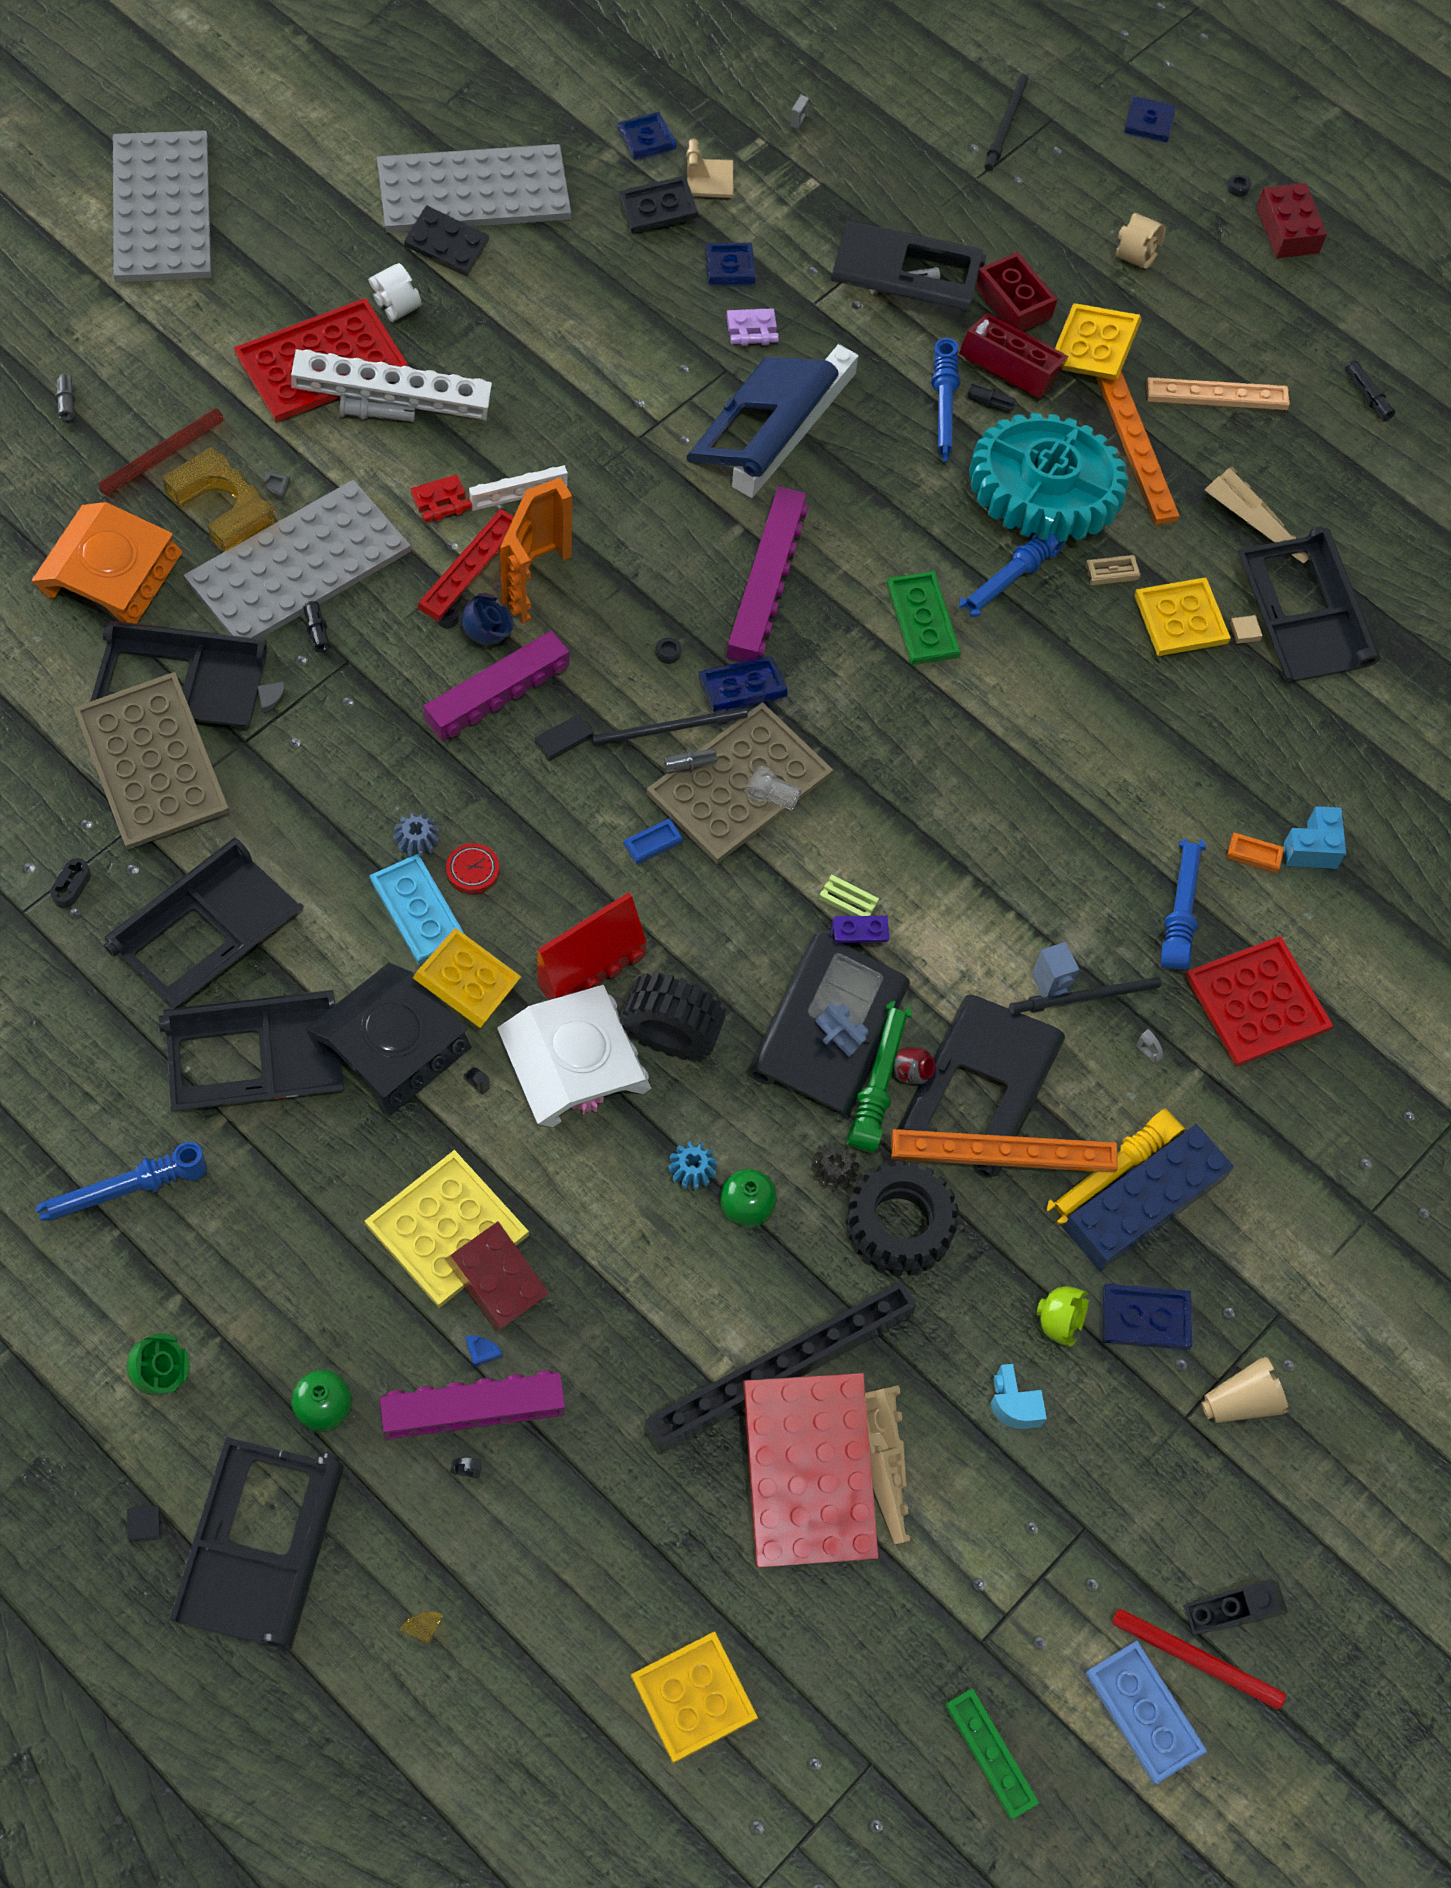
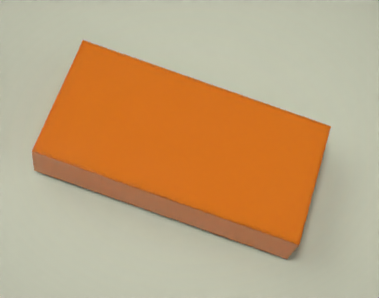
(1255, 852)

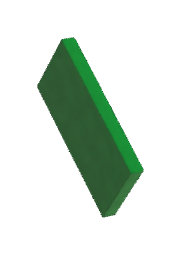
(923, 618)

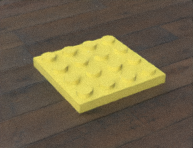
(436, 1219)

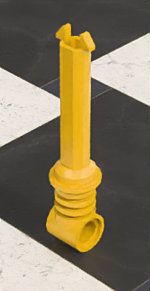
(1133, 1152)

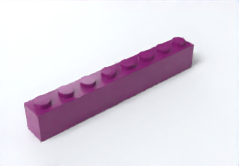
(767, 576)

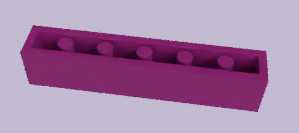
(496, 686)
(472, 1405)

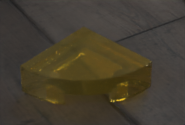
(422, 1626)

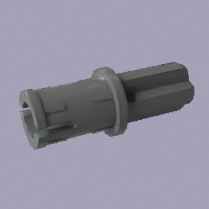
(65, 397)
(689, 760)

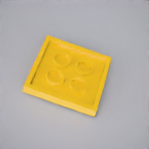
(1097, 340)
(1182, 616)
(467, 977)
(693, 1697)

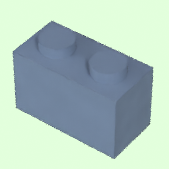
(1055, 970)

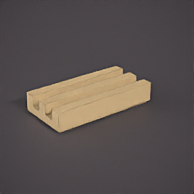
(1114, 572)

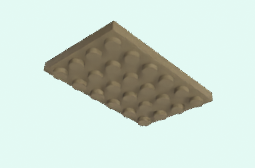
(151, 760)
(712, 798)

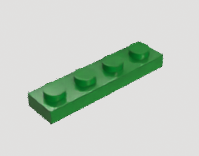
(991, 1754)

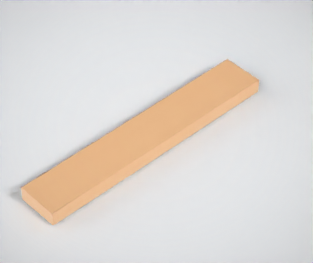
(1217, 393)

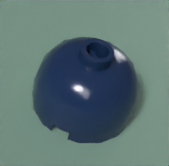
(486, 620)

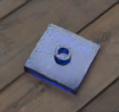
(1150, 119)
(646, 135)
(730, 263)

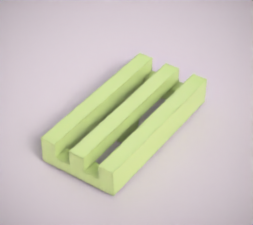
(849, 894)

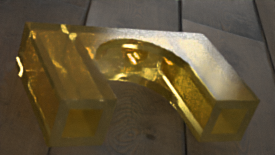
(213, 473)

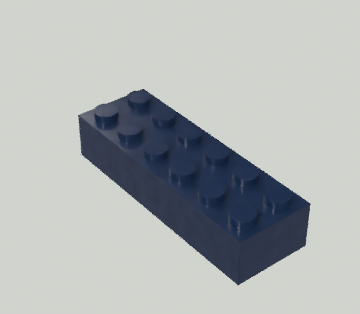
(1148, 1197)

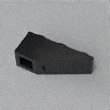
(1236, 1607)

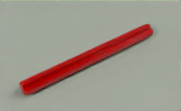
(1199, 1659)

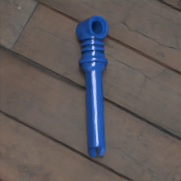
(945, 383)
(1025, 560)
(1181, 922)
(146, 1176)

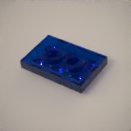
(743, 683)
(1147, 1316)

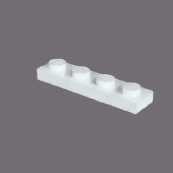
(513, 488)

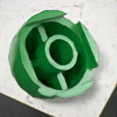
(748, 1198)
(157, 1364)
(325, 1411)

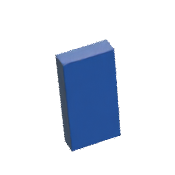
(653, 841)

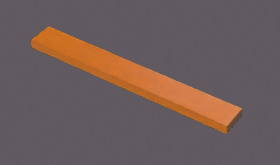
(1004, 1150)

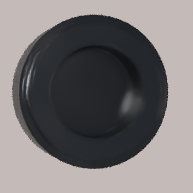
(1239, 185)
(668, 650)

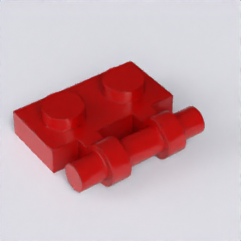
(440, 493)

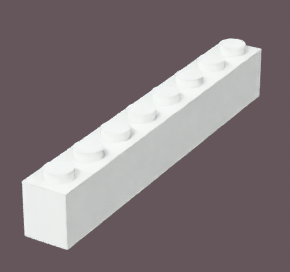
(846, 364)

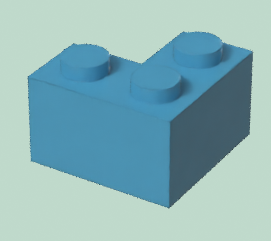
(1320, 844)

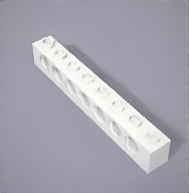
(379, 390)

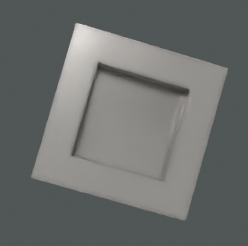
(799, 112)

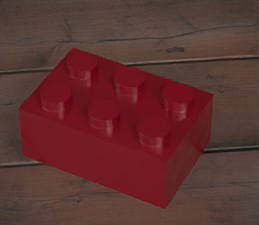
(1291, 220)
(1016, 292)
(497, 1276)

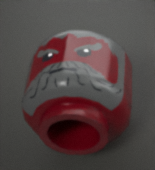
(914, 1065)

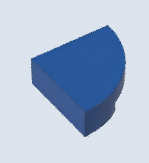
(482, 1350)

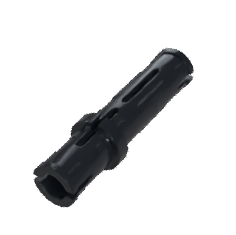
(1374, 397)

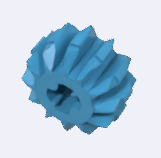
(691, 1174)

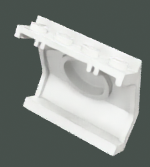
(571, 1053)

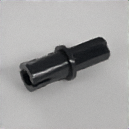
(991, 397)

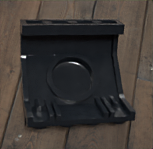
(392, 1035)

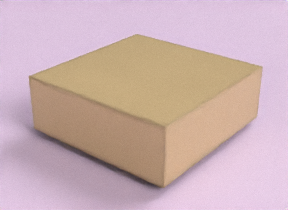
(1245, 629)

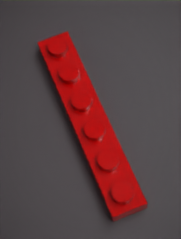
(466, 567)

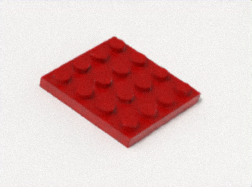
(1258, 1001)

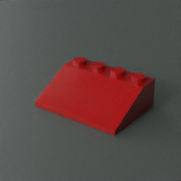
(592, 950)

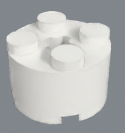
(395, 292)

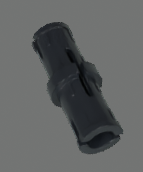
(316, 626)

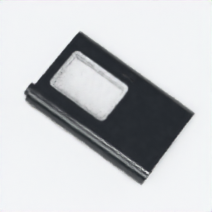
(794, 1041)

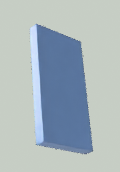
(1146, 1712)

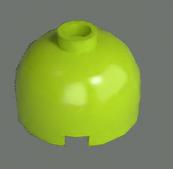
(1063, 1313)

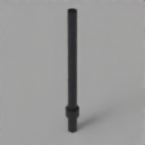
(995, 150)
(720, 717)
(1039, 1003)

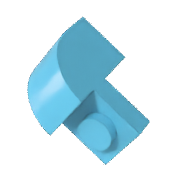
(1016, 1408)

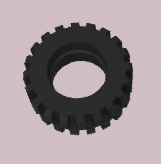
(910, 1184)

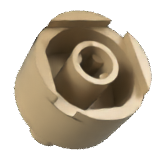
(1140, 240)

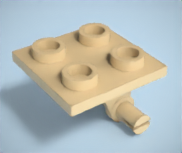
(708, 176)

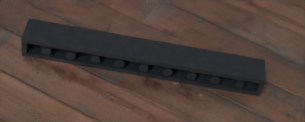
(790, 1360)

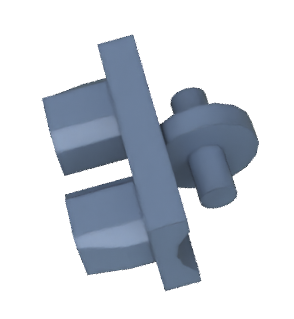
(840, 1029)

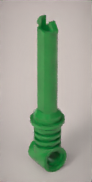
(874, 1099)

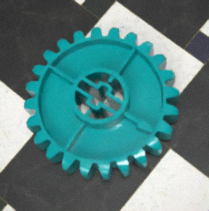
(1048, 477)

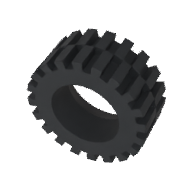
(673, 1016)

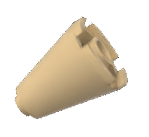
(1247, 1395)

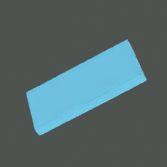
(415, 906)

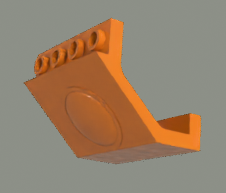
(537, 528)
(110, 560)

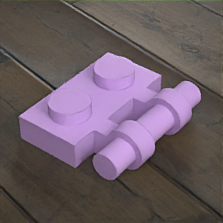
(752, 326)

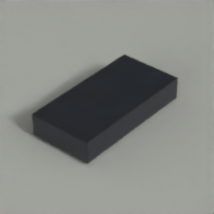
(563, 737)

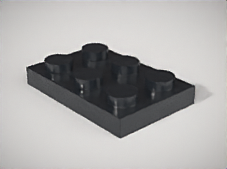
(658, 204)
(446, 240)

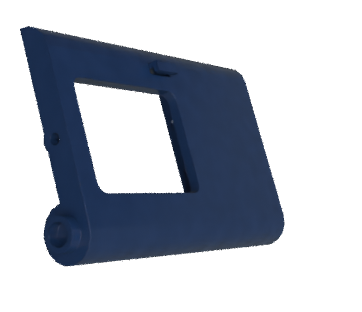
(776, 384)

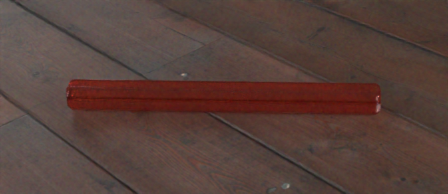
(160, 451)

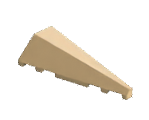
(1239, 498)
(887, 1458)

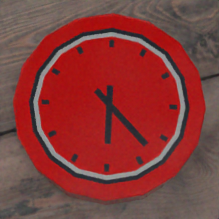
(472, 868)

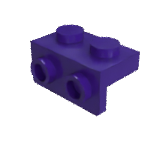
(860, 929)

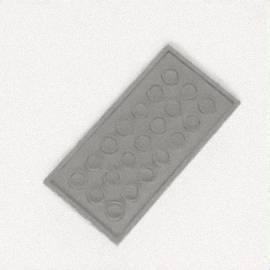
(475, 186)
(161, 206)
(296, 562)

